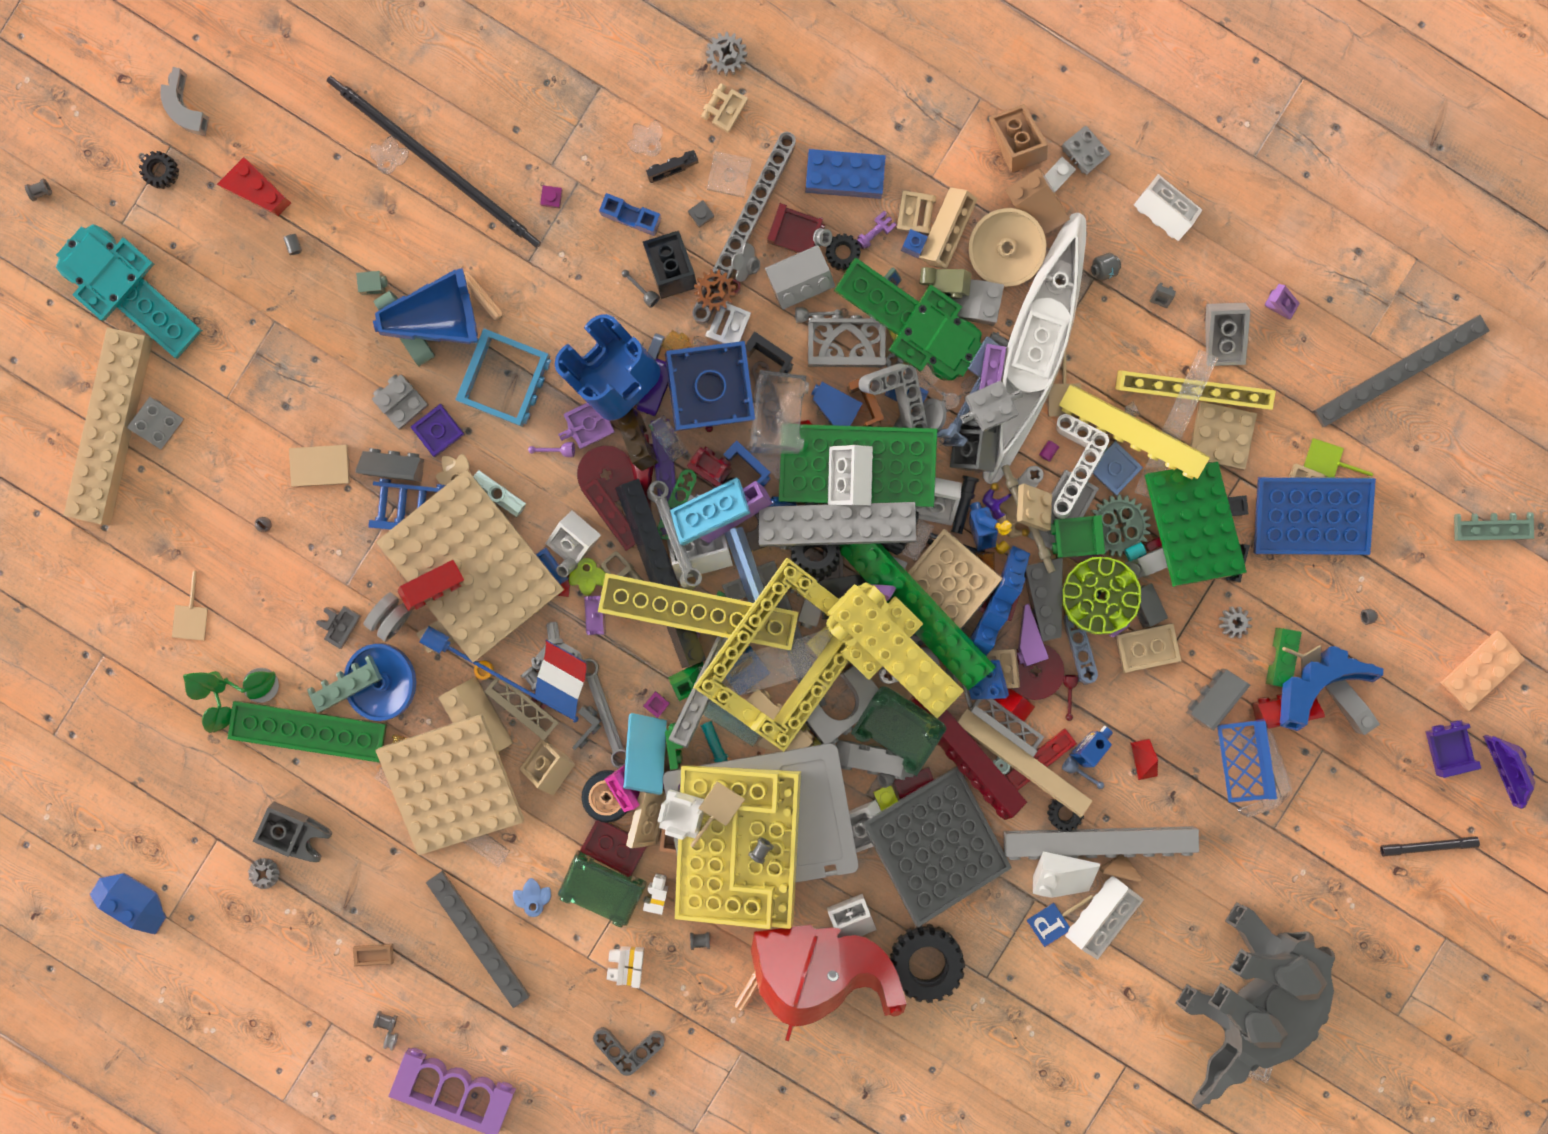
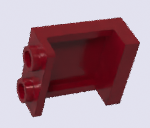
(793, 229)

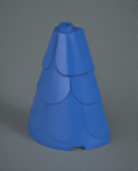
(432, 313)

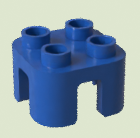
(612, 372)

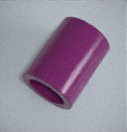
(1049, 451)

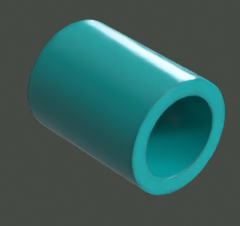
(1135, 551)

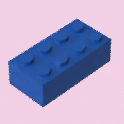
(845, 174)

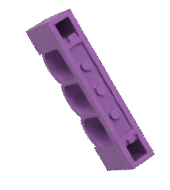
(407, 1076)

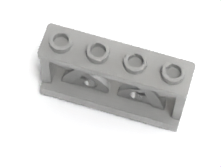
(825, 359)

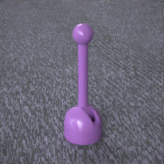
(566, 449)

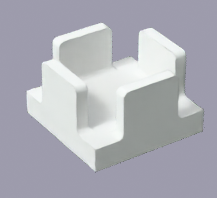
(681, 815)

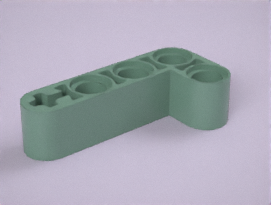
(417, 348)

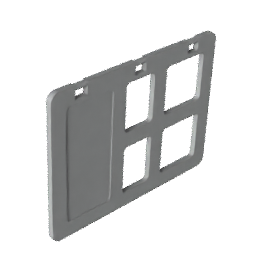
(824, 815)

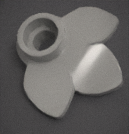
(745, 262)

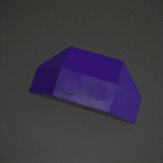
(1513, 770)

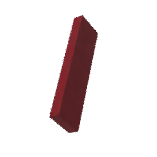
(609, 513)

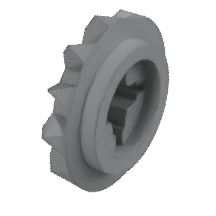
(272, 873)

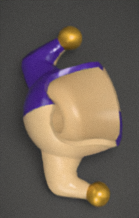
(1003, 510)

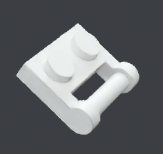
(734, 326)

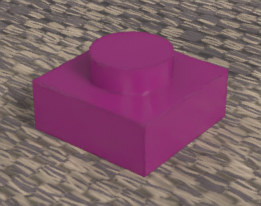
(551, 196)
(656, 704)

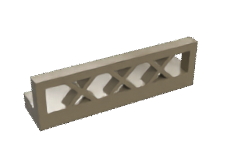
(517, 713)

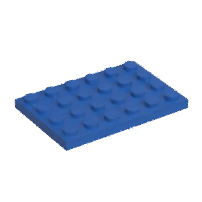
(1314, 515)

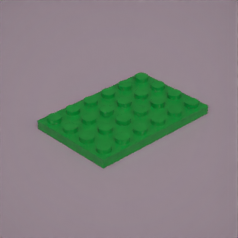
(1195, 525)

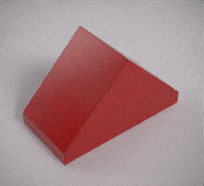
(1016, 704)

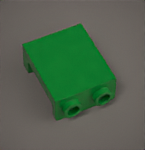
(1078, 536)

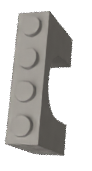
(828, 729)

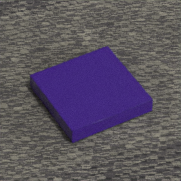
(437, 430)

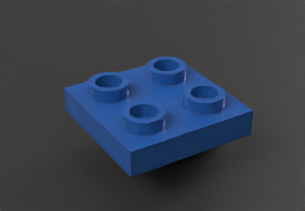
(991, 686)

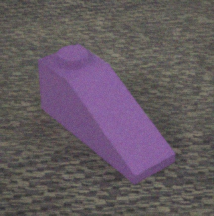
(1030, 642)

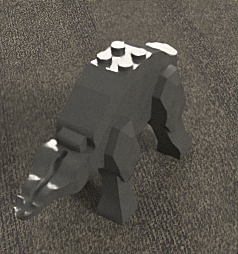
(1273, 1013)

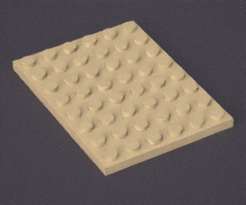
(500, 570)

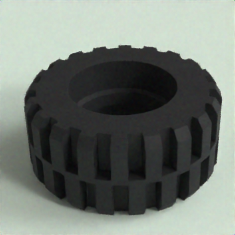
(941, 984)

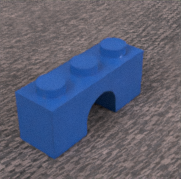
(621, 212)

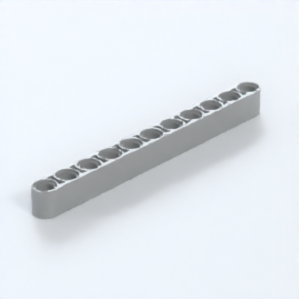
(747, 219)

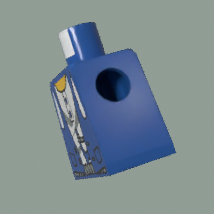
(1092, 748)

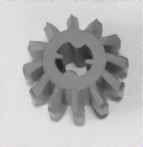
(1240, 617)

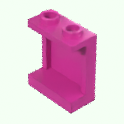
(626, 797)

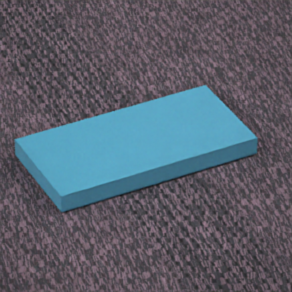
(710, 511)
(645, 754)

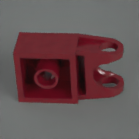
(709, 467)

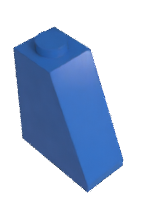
(835, 405)

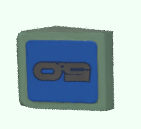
(893, 276)

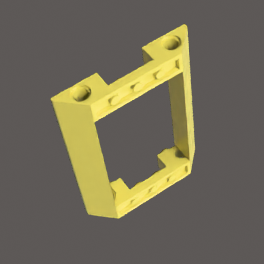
(810, 689)

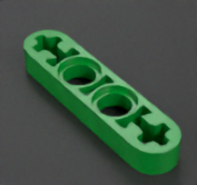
(675, 503)

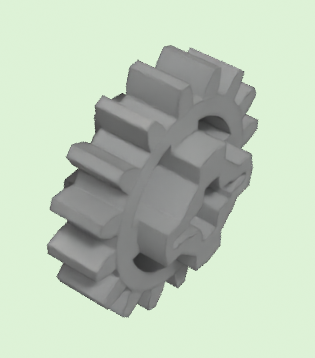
(718, 50)

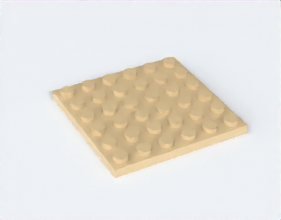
(450, 784)

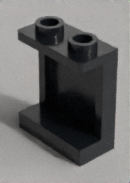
(770, 350)

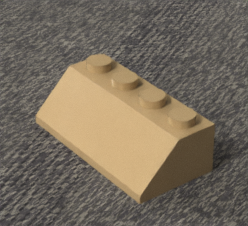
(471, 700)

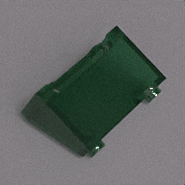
(900, 728)
(601, 890)

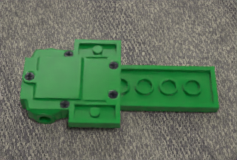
(926, 328)

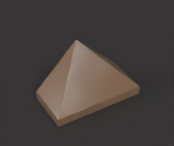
(1122, 868)

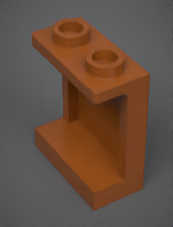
(871, 402)

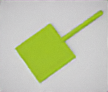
(1326, 458)

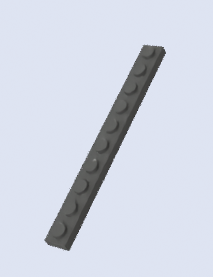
(1401, 371)

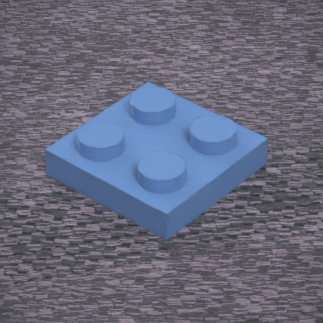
(1116, 468)

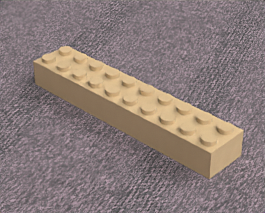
(105, 429)

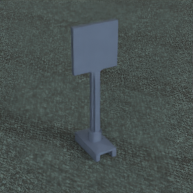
(952, 435)

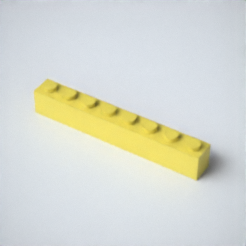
(1212, 391)
(1133, 430)

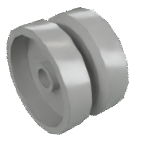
(387, 617)

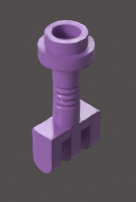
(864, 240)

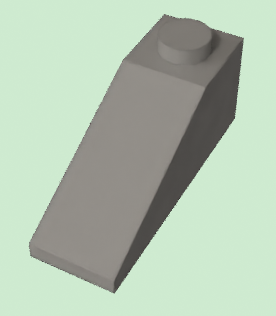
(1352, 707)

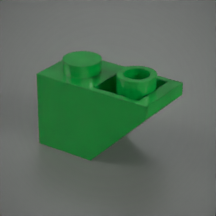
(684, 680)

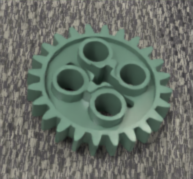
(1136, 521)

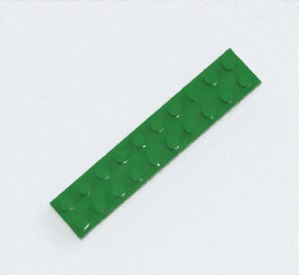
(938, 629)

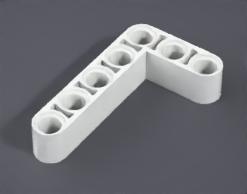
(1082, 465)

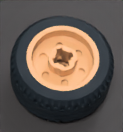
(596, 803)

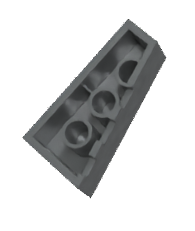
(1046, 597)

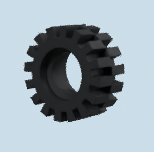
(151, 161)
(842, 240)
(1060, 824)

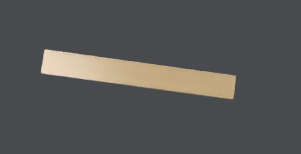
(1024, 763)

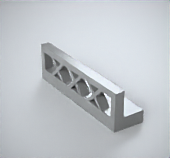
(1031, 750)

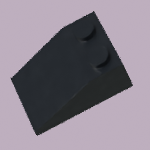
(670, 264)

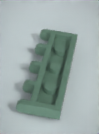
(1495, 528)
(345, 685)

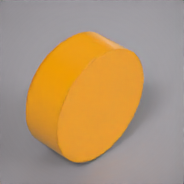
(482, 674)

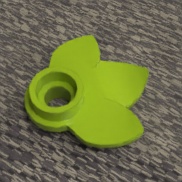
(587, 579)

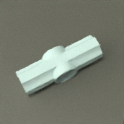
(507, 501)

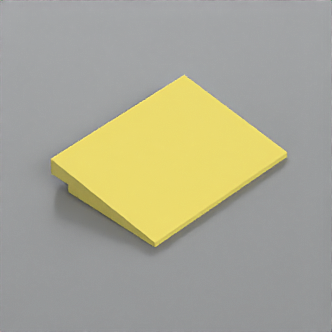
(717, 875)

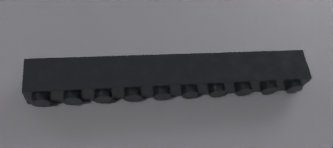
(656, 562)

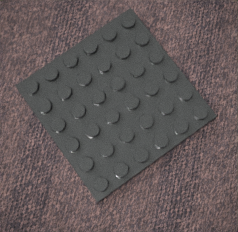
(936, 846)

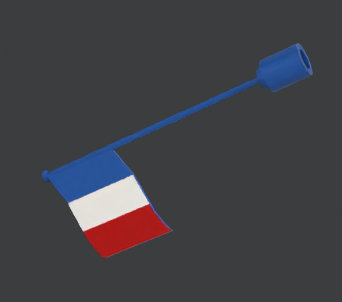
(557, 681)

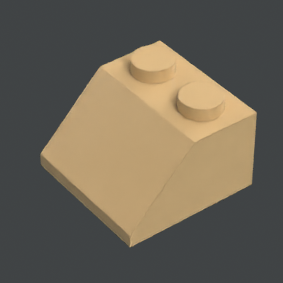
(547, 767)

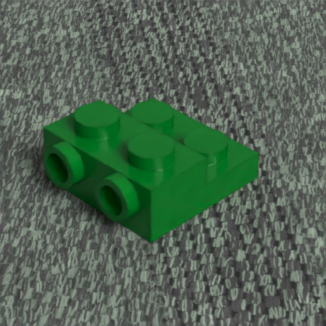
(675, 755)

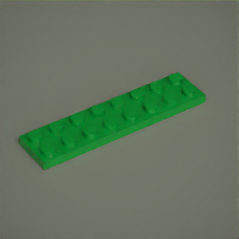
(306, 731)

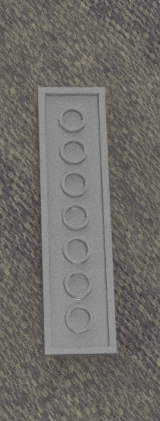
(837, 524)

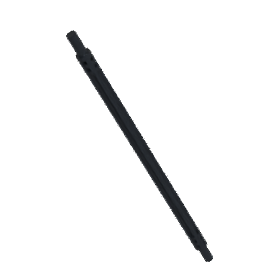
(433, 161)

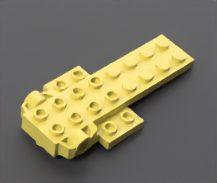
(880, 636)

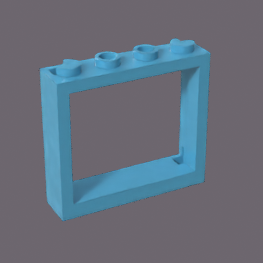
(475, 365)

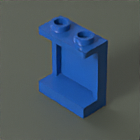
(737, 448)

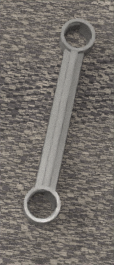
(679, 550)
(604, 712)

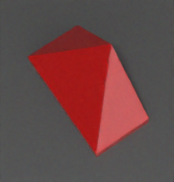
(1144, 759)

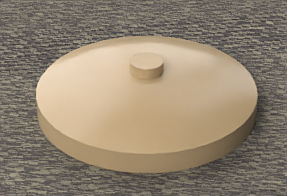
(1007, 247)

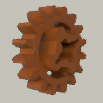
(707, 285)

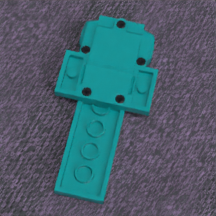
(113, 278)

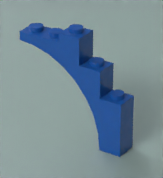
(1001, 601)
(1301, 692)

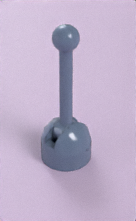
(1071, 766)

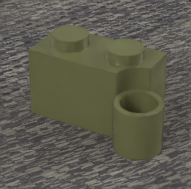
(949, 281)

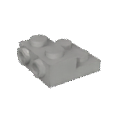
(399, 401)

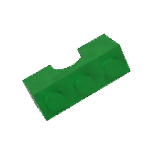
(1284, 663)

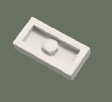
(1059, 173)

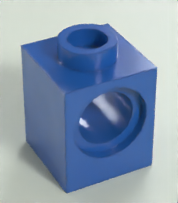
(914, 243)

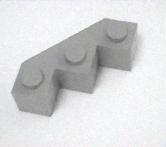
(870, 758)

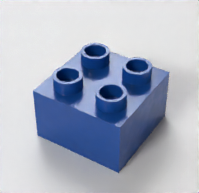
(709, 386)

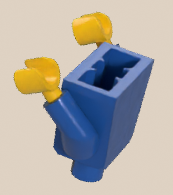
(985, 529)

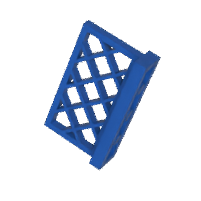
(1264, 759)

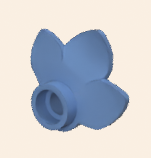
(532, 894)

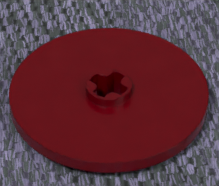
(605, 458)
(1046, 682)

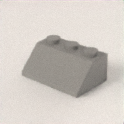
(800, 277)

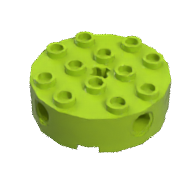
(1121, 595)

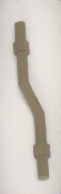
(1043, 553)

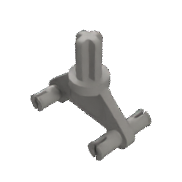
(553, 636)

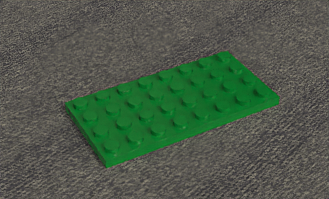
(900, 463)

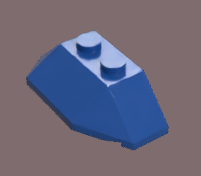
(129, 902)

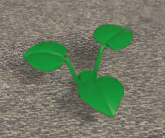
(200, 684)

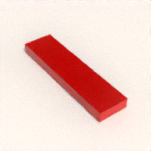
(1046, 754)

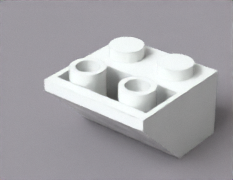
(852, 917)

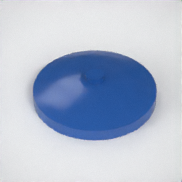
(393, 692)

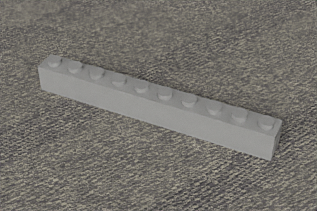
(1102, 842)

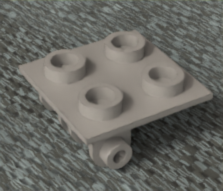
(1085, 149)
(155, 422)

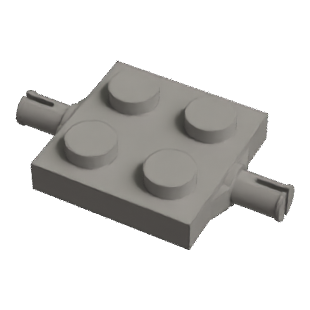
(991, 406)

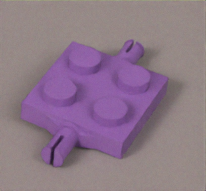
(586, 426)

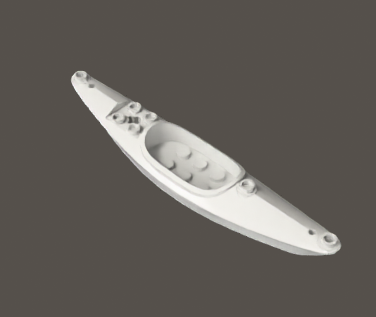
(1040, 338)

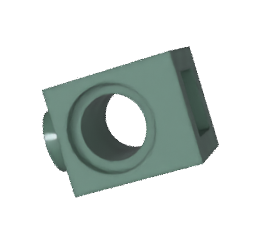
(371, 282)

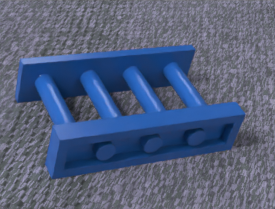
(380, 521)

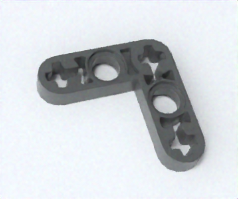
(630, 1057)

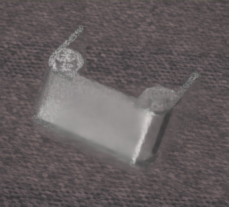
(1281, 778)

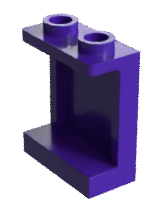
(1451, 749)

